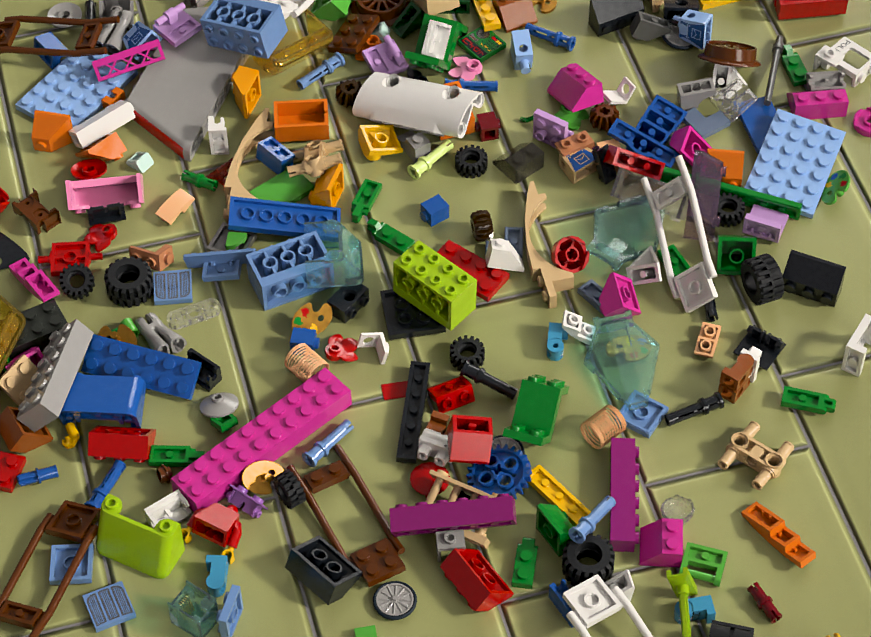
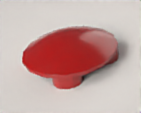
(423, 481)

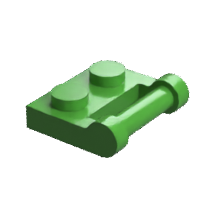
(704, 558)

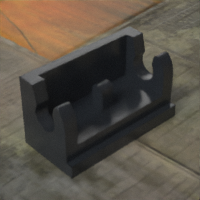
(209, 372)

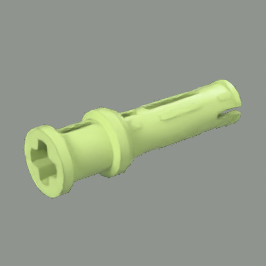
(425, 163)

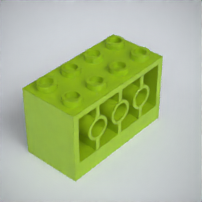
(434, 285)

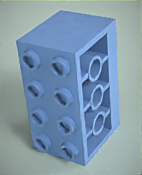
(244, 26)
(280, 270)

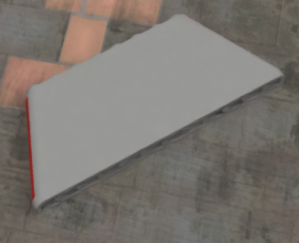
(183, 90)

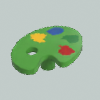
(837, 184)

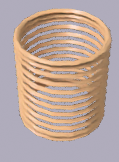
(302, 362)
(598, 433)

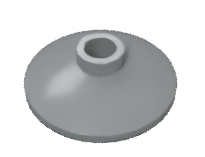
(65, 10)
(219, 405)

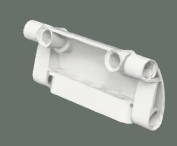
(416, 104)

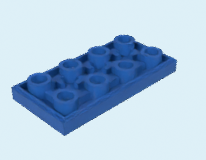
(758, 121)

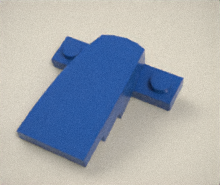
(651, 131)

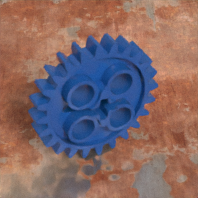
(501, 473)

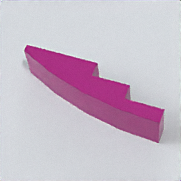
(34, 280)

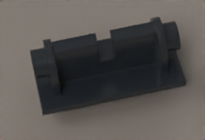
(605, 171)
(101, 215)

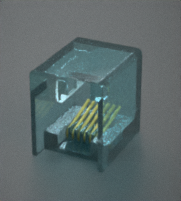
(194, 610)

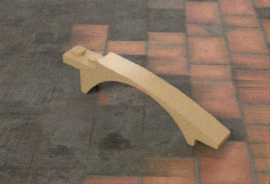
(256, 133)
(547, 275)

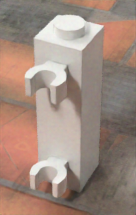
(102, 123)

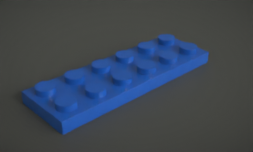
(276, 216)
(158, 369)

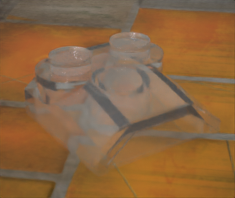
(733, 99)

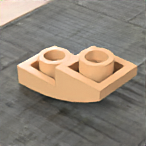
(174, 205)
(707, 340)

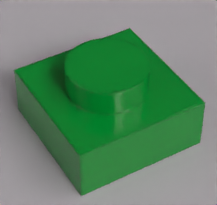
(224, 423)

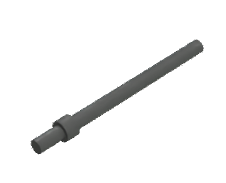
(777, 50)

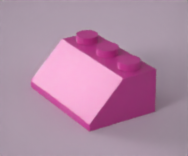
(576, 88)
(819, 103)

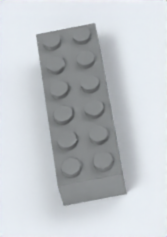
(54, 375)

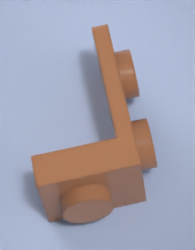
(574, 143)
(156, 260)

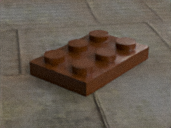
(353, 33)

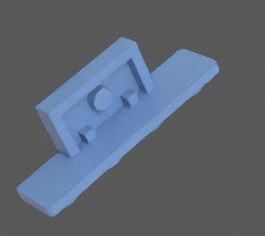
(218, 264)

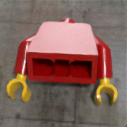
(217, 525)

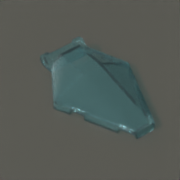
(623, 231)
(623, 358)

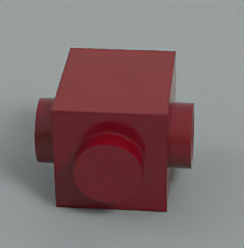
(487, 126)

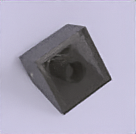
(521, 161)

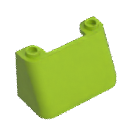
(136, 544)

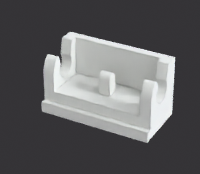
(436, 39)
(218, 137)
(170, 507)

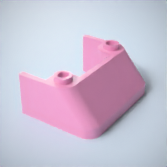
(105, 191)

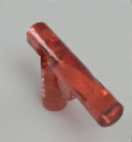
(219, 173)

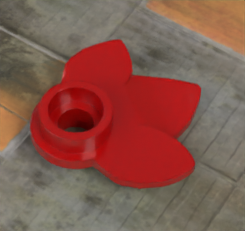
(101, 236)
(341, 349)

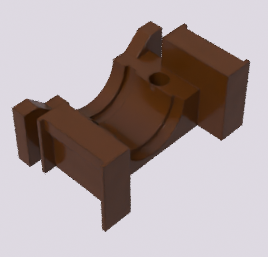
(37, 213)

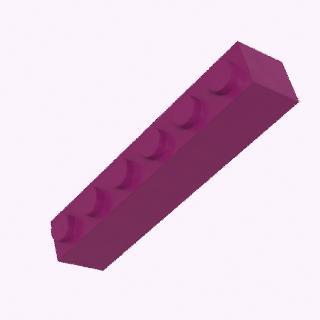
(623, 489)
(456, 515)

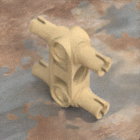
(316, 158)
(755, 455)

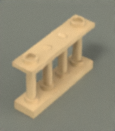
(477, 537)

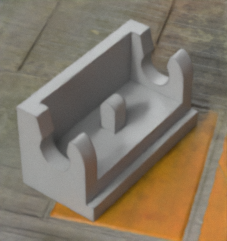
(825, 80)

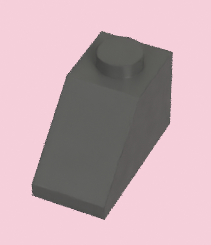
(648, 26)

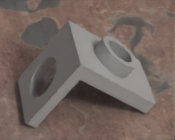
(449, 540)

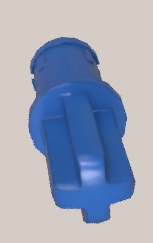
(37, 475)

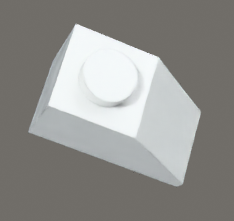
(503, 256)

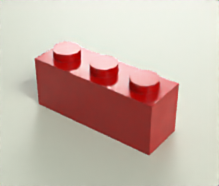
(634, 162)

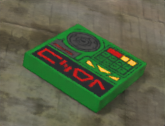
(481, 44)

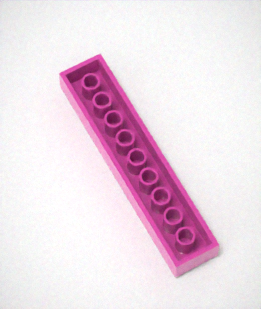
(263, 439)

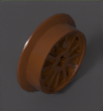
(381, 8)
(730, 54)

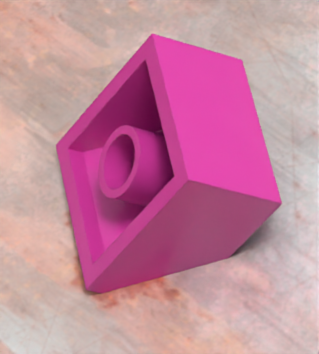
(662, 543)

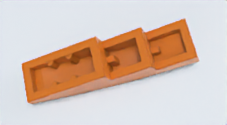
(775, 532)

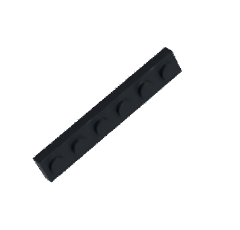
(413, 412)

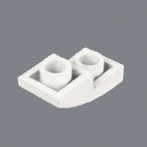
(576, 328)

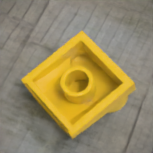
(378, 141)

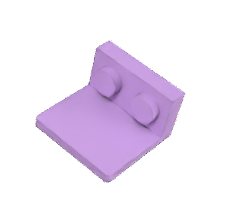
(765, 223)

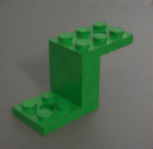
(430, 62)
(536, 410)

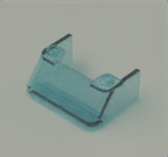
(339, 266)

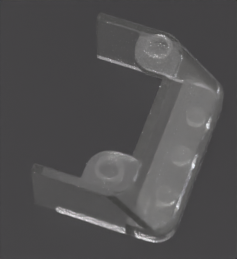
(628, 185)

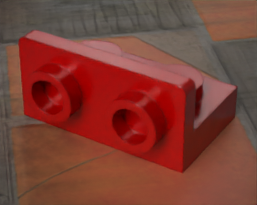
(452, 394)

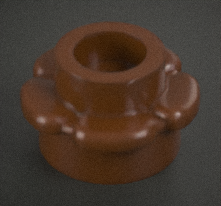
(164, 474)

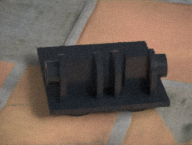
(767, 343)

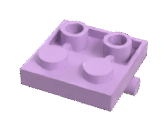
(176, 25)
(385, 57)
(549, 128)

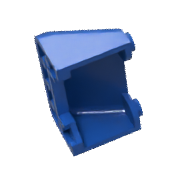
(105, 399)

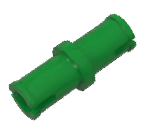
(199, 180)

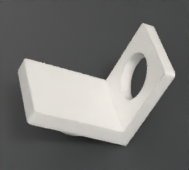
(828, 56)
(618, 96)
(378, 341)

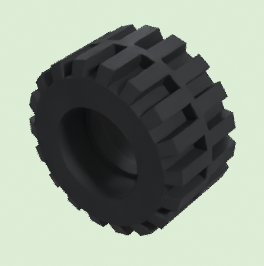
(129, 270)
(762, 279)
(594, 548)

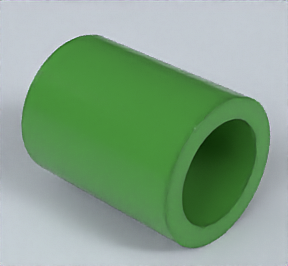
(129, 323)

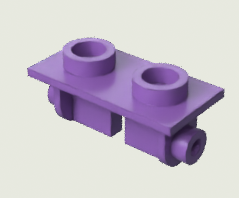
(253, 504)

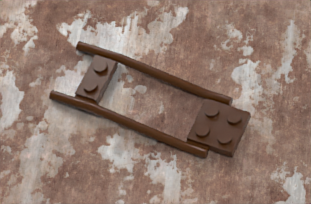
(84, 45)
(71, 522)
(377, 560)

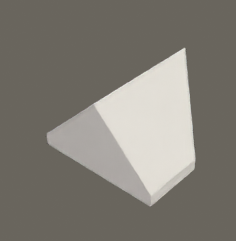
(724, 75)
(645, 268)

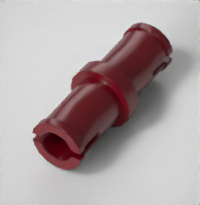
(764, 602)

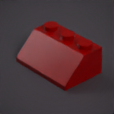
(120, 443)
(475, 579)

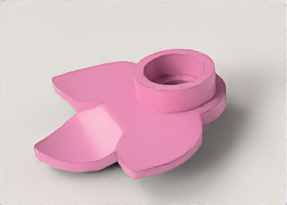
(465, 68)

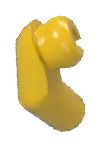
(73, 436)

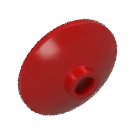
(88, 169)

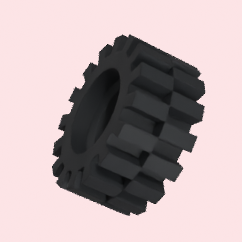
(471, 169)
(732, 202)
(74, 270)
(466, 345)
(289, 489)

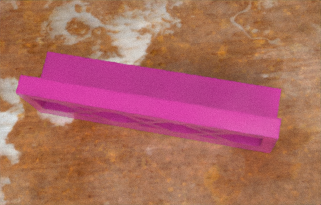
(128, 54)

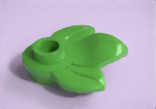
(573, 118)

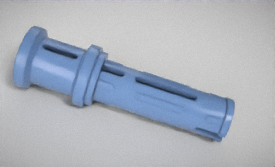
(326, 67)
(322, 448)
(588, 523)

